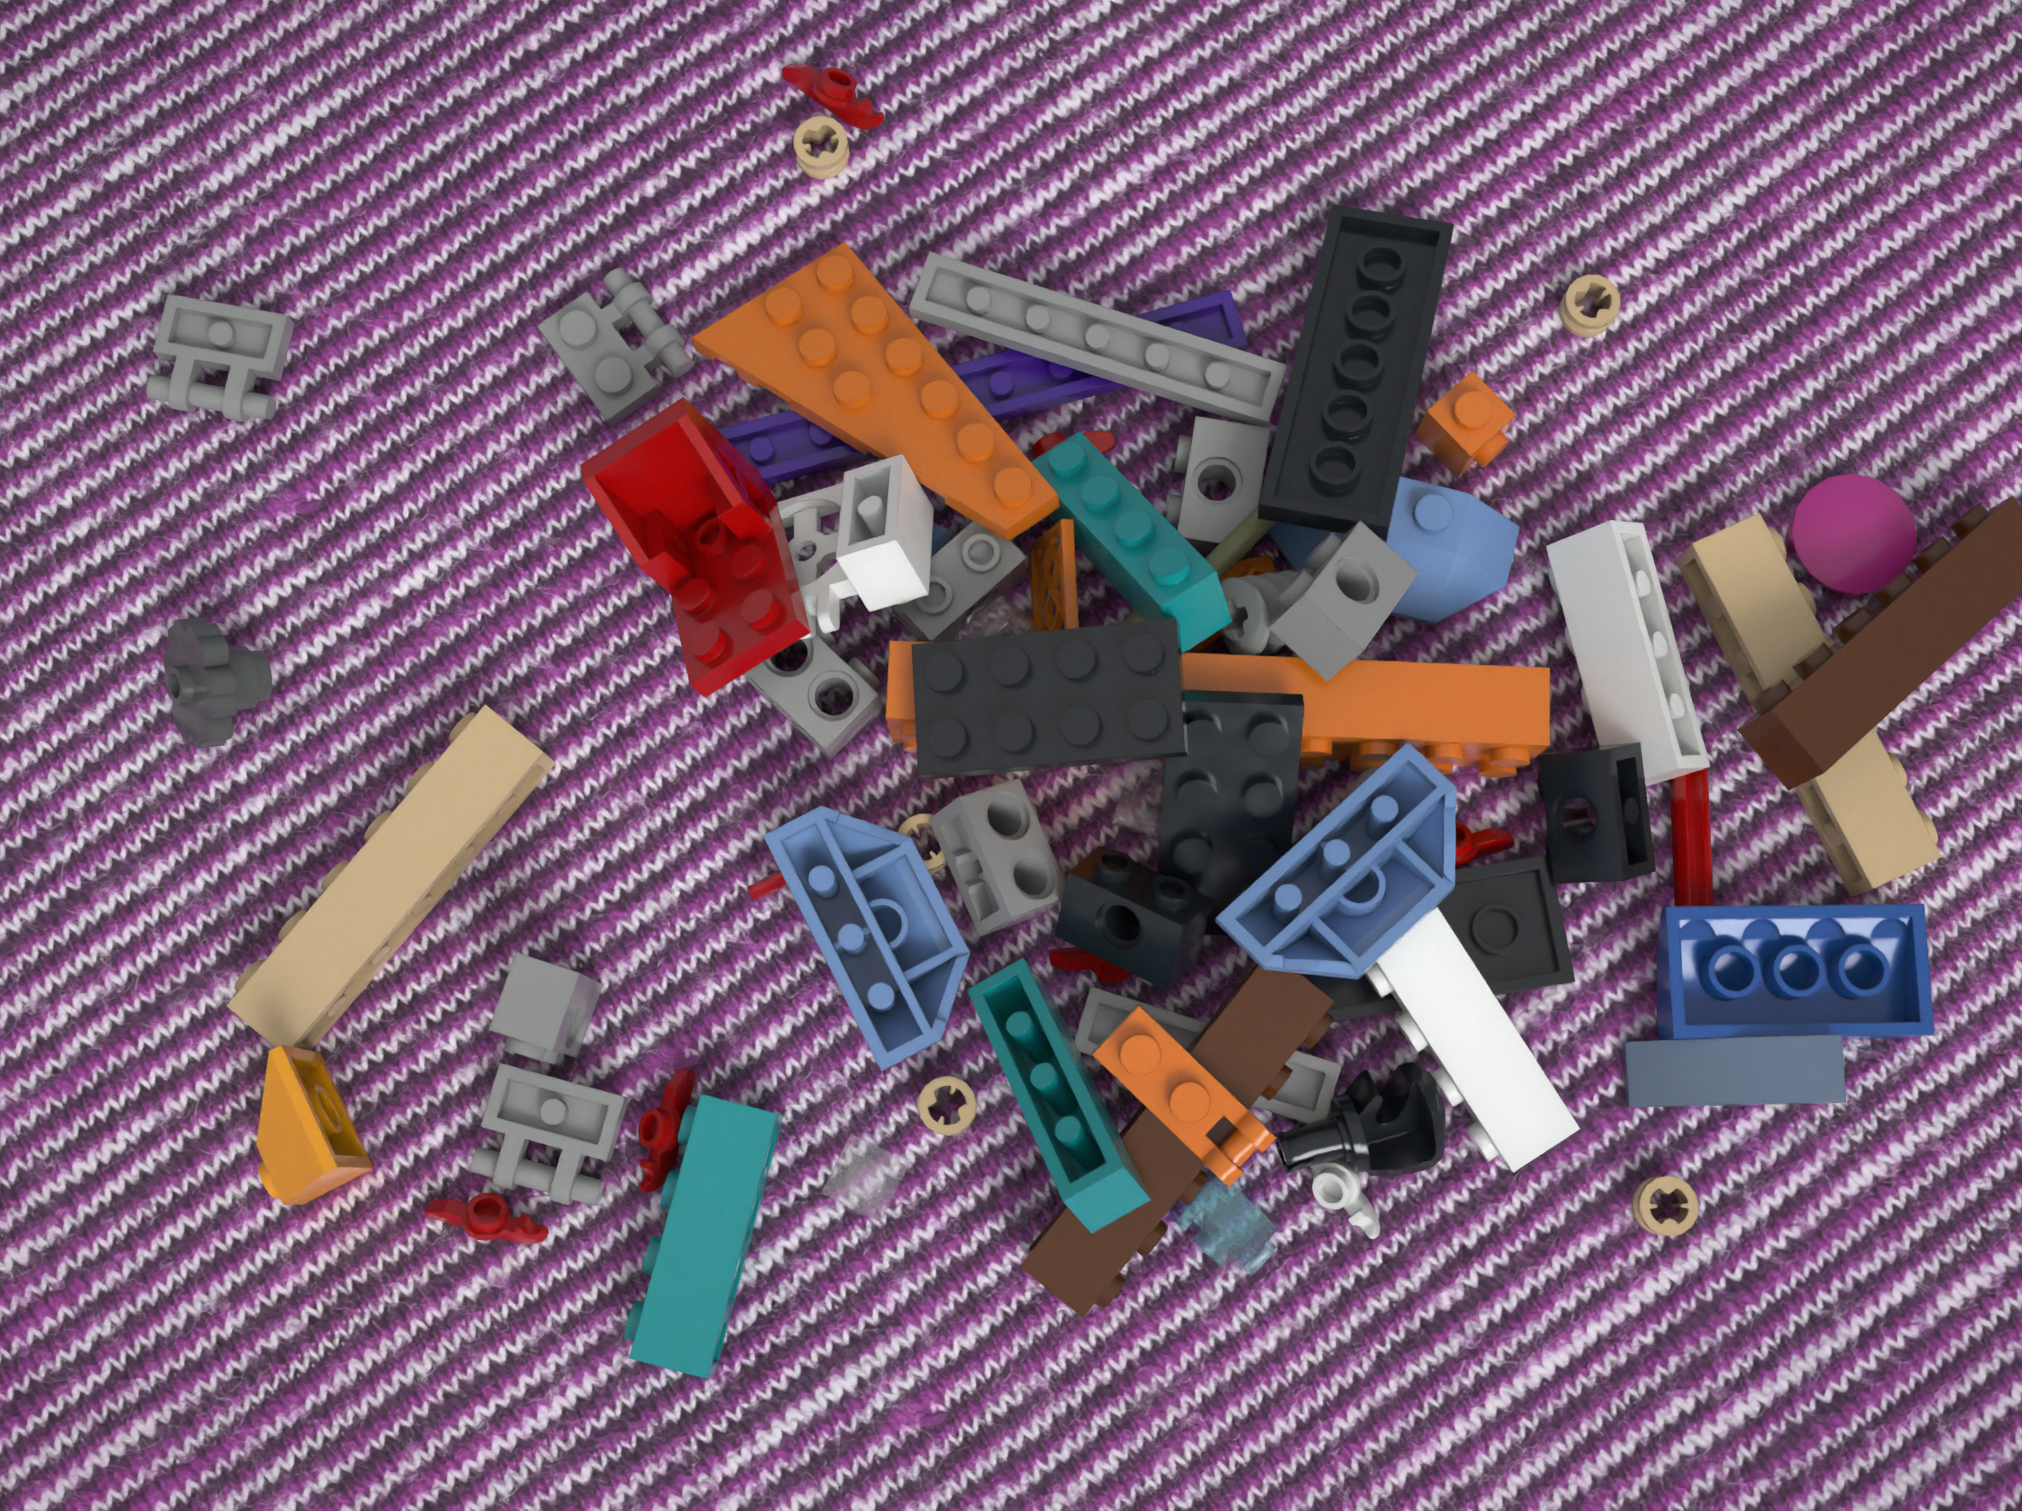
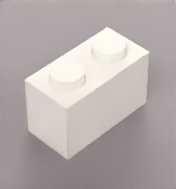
(885, 533)

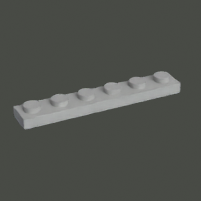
(1097, 340)

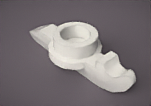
(1340, 1187)

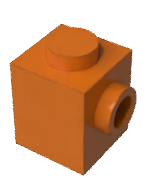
(1466, 425)

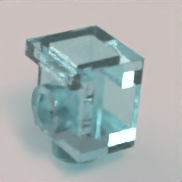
(1228, 1226)

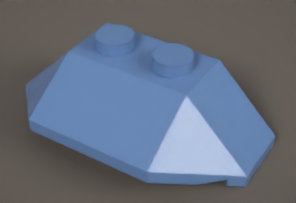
(1443, 534)
(1354, 876)
(875, 926)

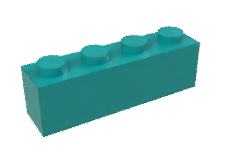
(1133, 542)
(1058, 1097)
(705, 1236)

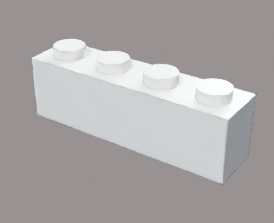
(1626, 647)
(1473, 1044)

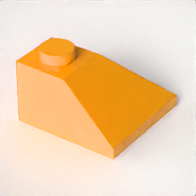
(305, 1129)

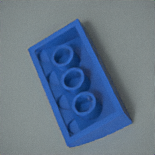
(1793, 971)

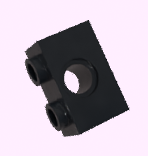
(1615, 786)
(1133, 916)

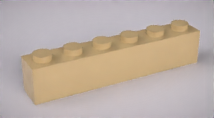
(1763, 629)
(390, 882)

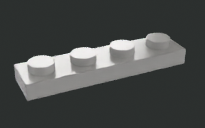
(1302, 1097)

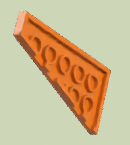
(872, 379)

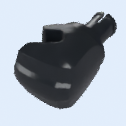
(1374, 1130)

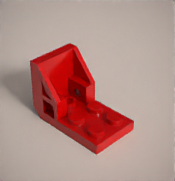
(707, 536)

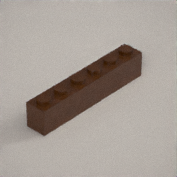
(1890, 649)
(1247, 1052)

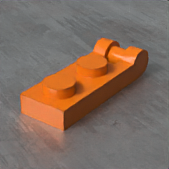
(1181, 1093)

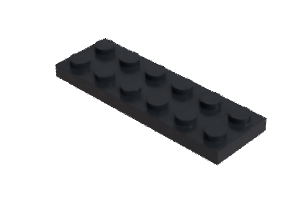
(1356, 372)

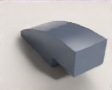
(1734, 1071)

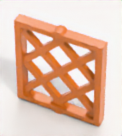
(1040, 578)

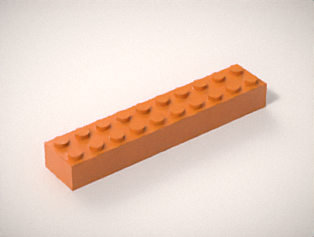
(1361, 715)

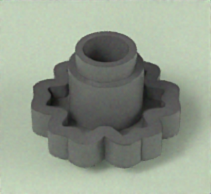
(211, 681)

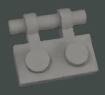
(225, 339)
(601, 359)
(555, 1114)

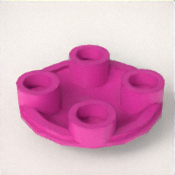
(1852, 534)

